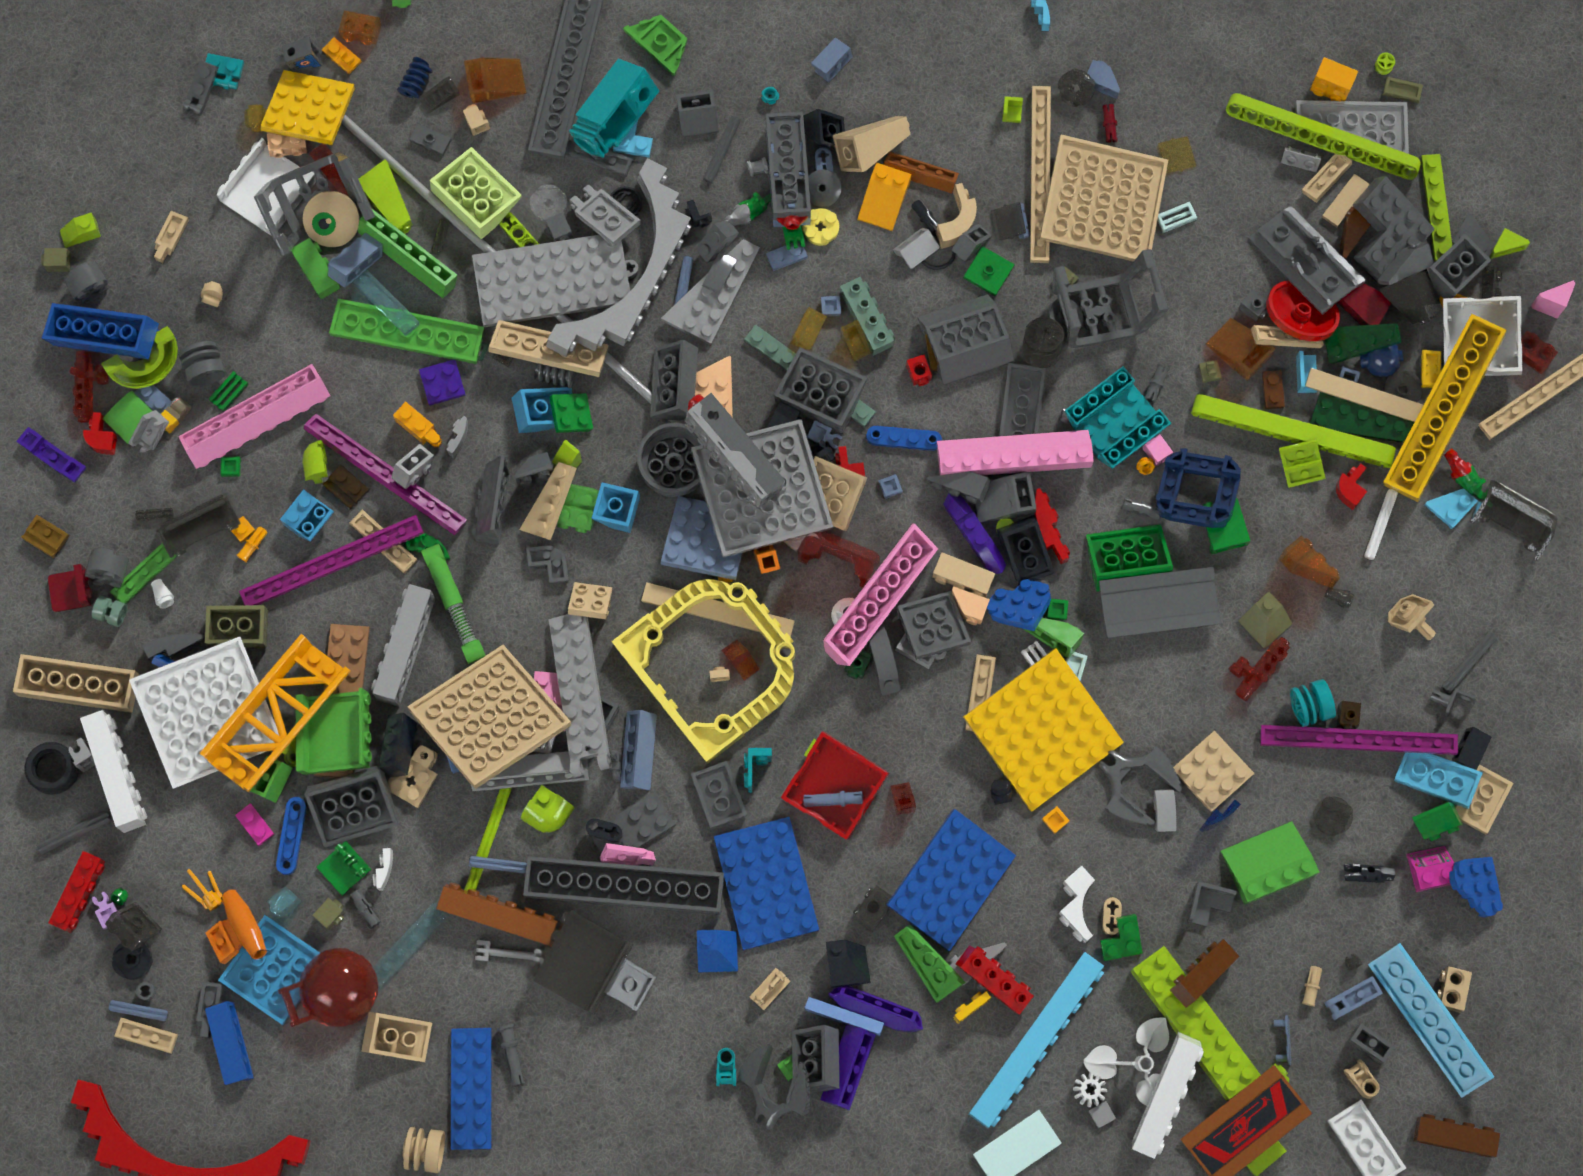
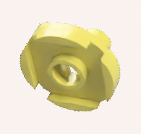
(827, 234)

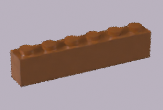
(496, 913)

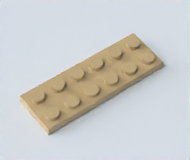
(530, 345)

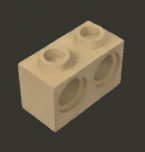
(1459, 991)

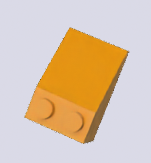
(884, 196)

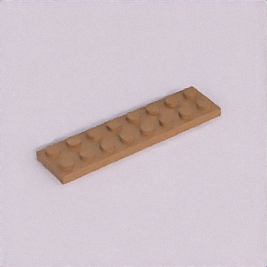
(349, 649)

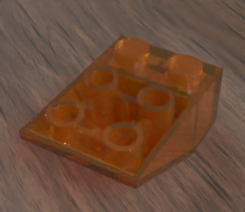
(494, 78)
(1238, 349)
(1305, 562)

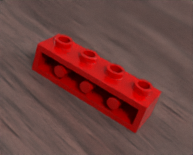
(75, 895)
(994, 979)

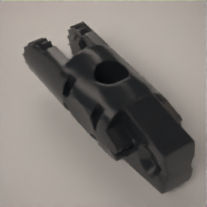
(1368, 873)

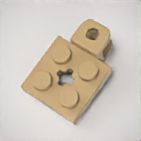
(423, 776)

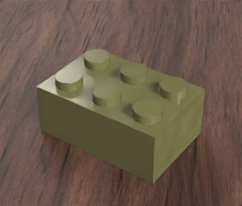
(242, 621)

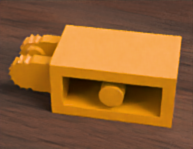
(417, 425)

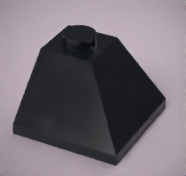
(822, 125)
(847, 963)

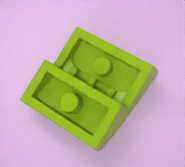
(1302, 463)

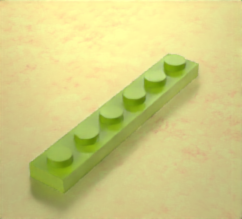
(1436, 204)

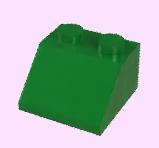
(1438, 821)

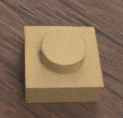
(719, 674)

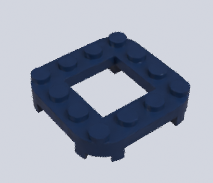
(1193, 514)

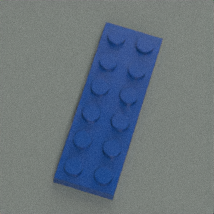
(471, 1088)

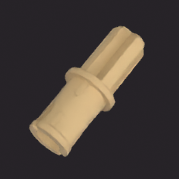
(1312, 986)

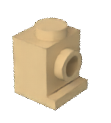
(476, 119)

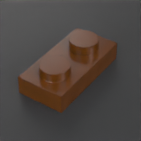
(1273, 389)

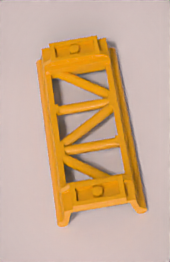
(226, 757)

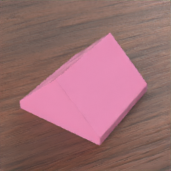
(1554, 300)

